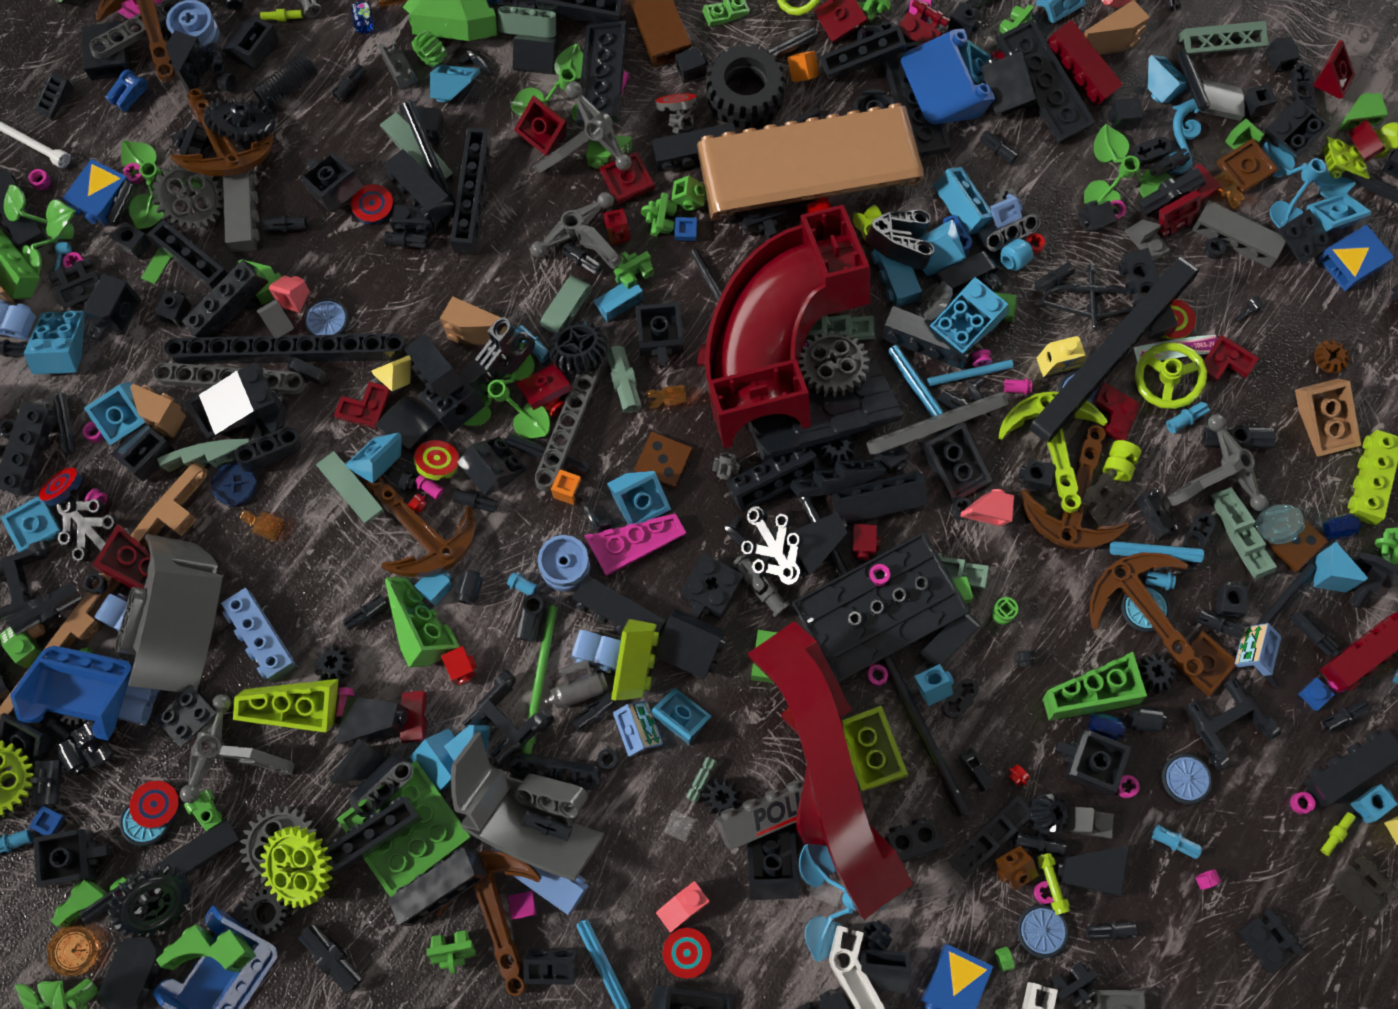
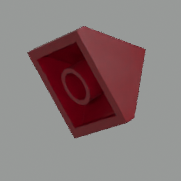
(1336, 72)
(541, 126)

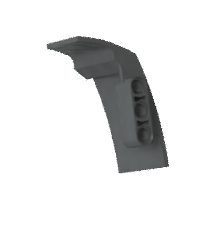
(171, 617)
(498, 804)

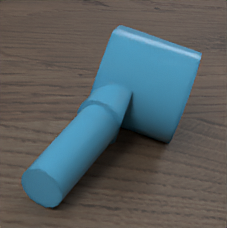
(61, 249)

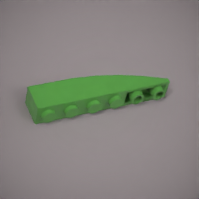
(15, 272)

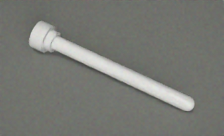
(58, 157)

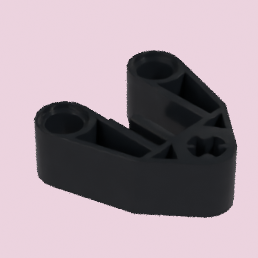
(895, 234)

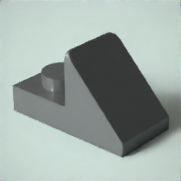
(1145, 236)
(275, 319)
(1089, 822)

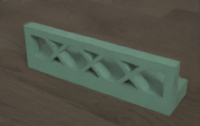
(1224, 32)

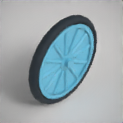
(1133, 615)
(136, 834)

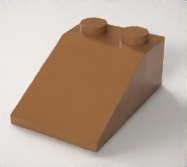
(1118, 30)
(468, 323)
(1329, 416)

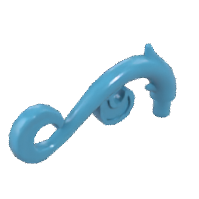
(1181, 133)

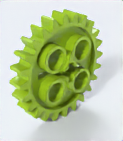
(12, 795)
(292, 883)

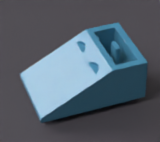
(970, 316)
(56, 343)

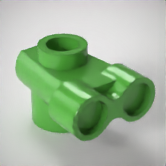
(204, 806)

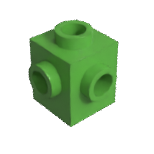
(688, 193)

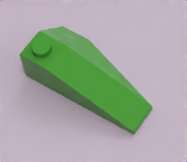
(417, 628)

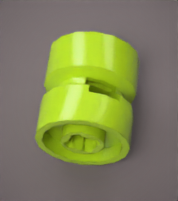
(1122, 459)

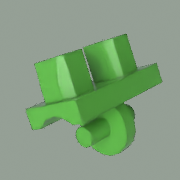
(872, 7)
(1019, 16)
(657, 213)
(631, 266)
(1389, 545)
(452, 954)

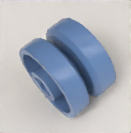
(195, 20)
(559, 551)

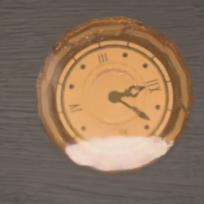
(72, 951)

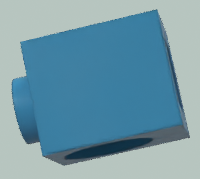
(435, 586)
(934, 684)
(1364, 806)

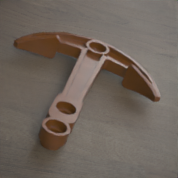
(153, 28)
(229, 160)
(1071, 522)
(430, 540)
(1143, 601)
(494, 915)

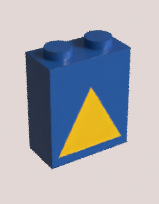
(94, 192)
(1356, 258)
(956, 981)

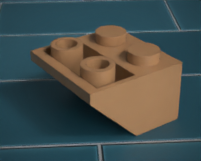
(158, 410)

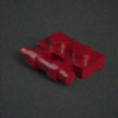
(917, 29)
(1179, 213)

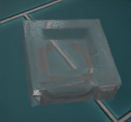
(679, 826)

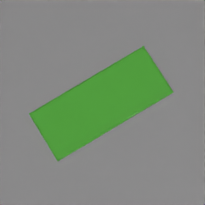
(156, 267)

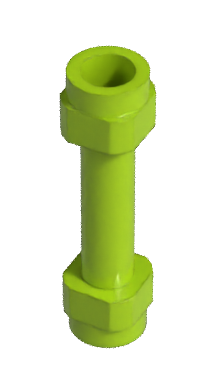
(1046, 863)

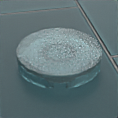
(1280, 523)

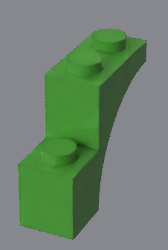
(82, 896)
(196, 941)

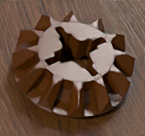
(1323, 352)

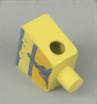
(1065, 356)

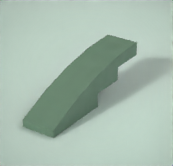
(403, 137)
(858, 327)
(215, 452)
(350, 488)
(1242, 533)
(976, 573)

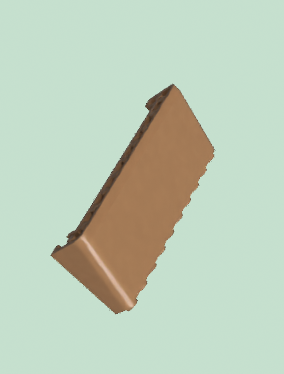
(809, 160)

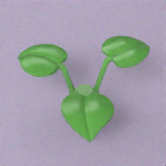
(568, 67)
(1114, 146)
(141, 208)
(57, 222)
(528, 422)
(54, 996)

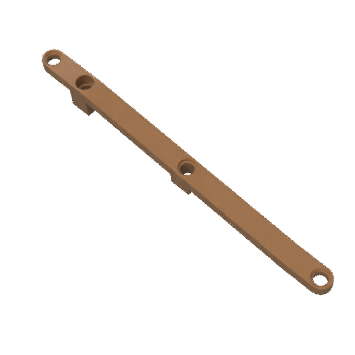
(166, 511)

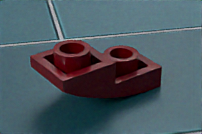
(1366, 140)
(416, 724)

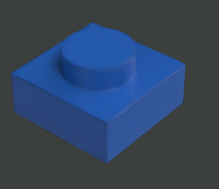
(685, 229)
(1316, 694)
(47, 821)

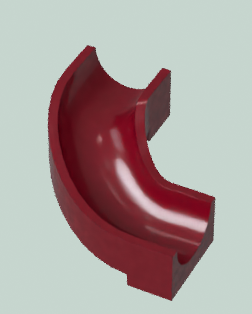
(769, 312)
(830, 799)

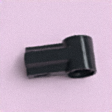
(530, 620)

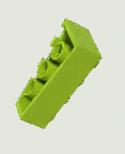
(290, 705)

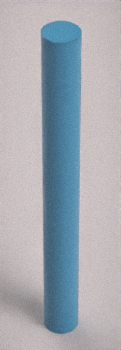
(937, 380)

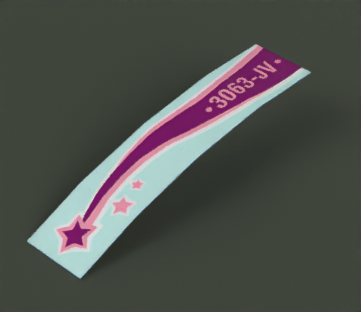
(1200, 344)

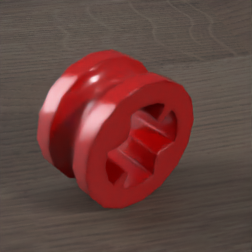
(1037, 238)
(555, 407)

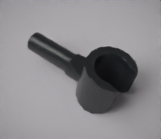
(1254, 306)

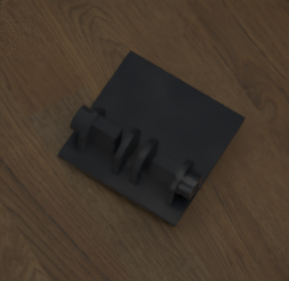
(1305, 236)
(186, 716)

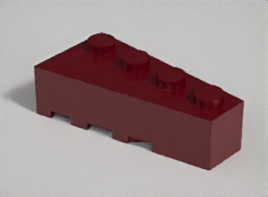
(1083, 63)
(124, 559)
(1364, 655)

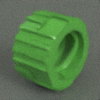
(1004, 959)

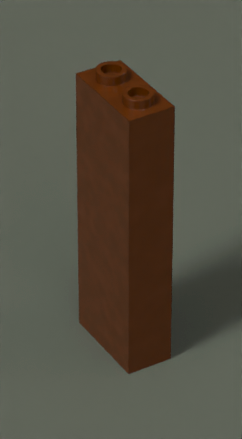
(659, 29)

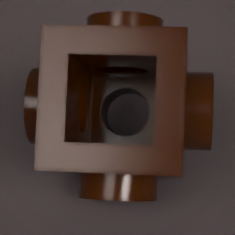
(1016, 868)

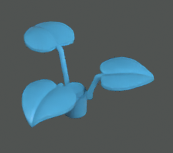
(1314, 171)
(815, 868)

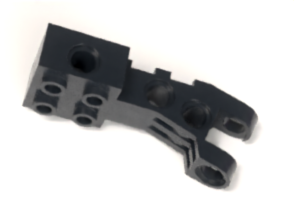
(490, 365)

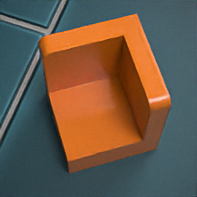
(803, 66)
(565, 486)

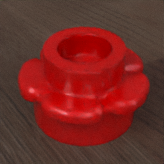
(417, 503)
(1018, 775)

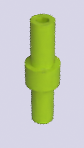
(281, 15)
(1338, 834)

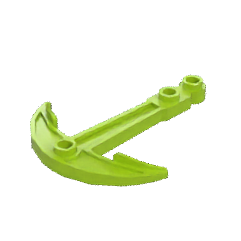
(1031, 408)

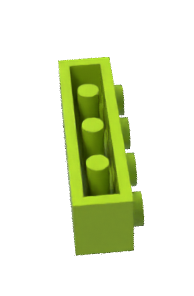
(1375, 477)

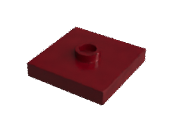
(840, 18)
(627, 183)
(544, 386)

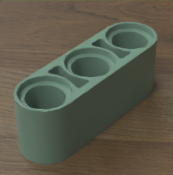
(527, 21)
(565, 305)

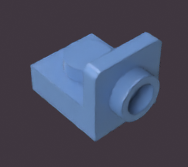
(1007, 211)

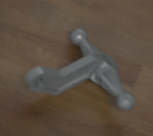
(597, 128)
(584, 234)
(1235, 463)
(212, 735)

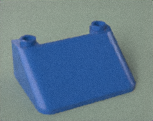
(943, 80)
(74, 686)
(209, 983)

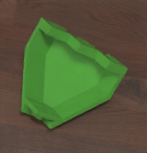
(452, 18)

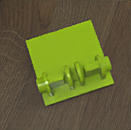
(1343, 157)

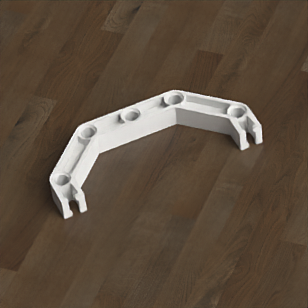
(862, 994)

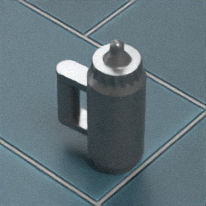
(579, 688)

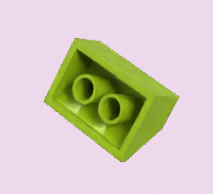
(635, 660)
(873, 749)

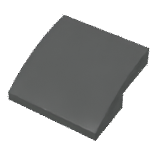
(1224, 100)

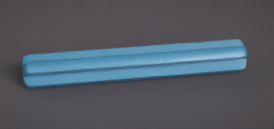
(915, 381)
(1180, 553)
(603, 965)

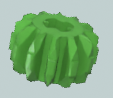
(429, 48)

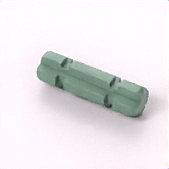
(701, 779)

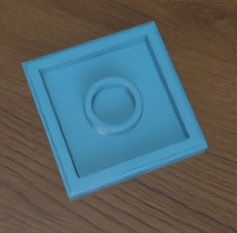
(31, 523)

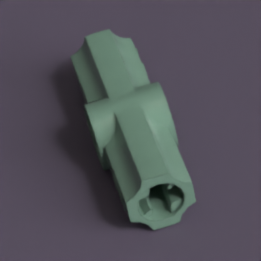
(623, 379)

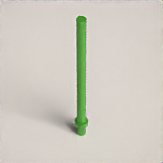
(541, 670)

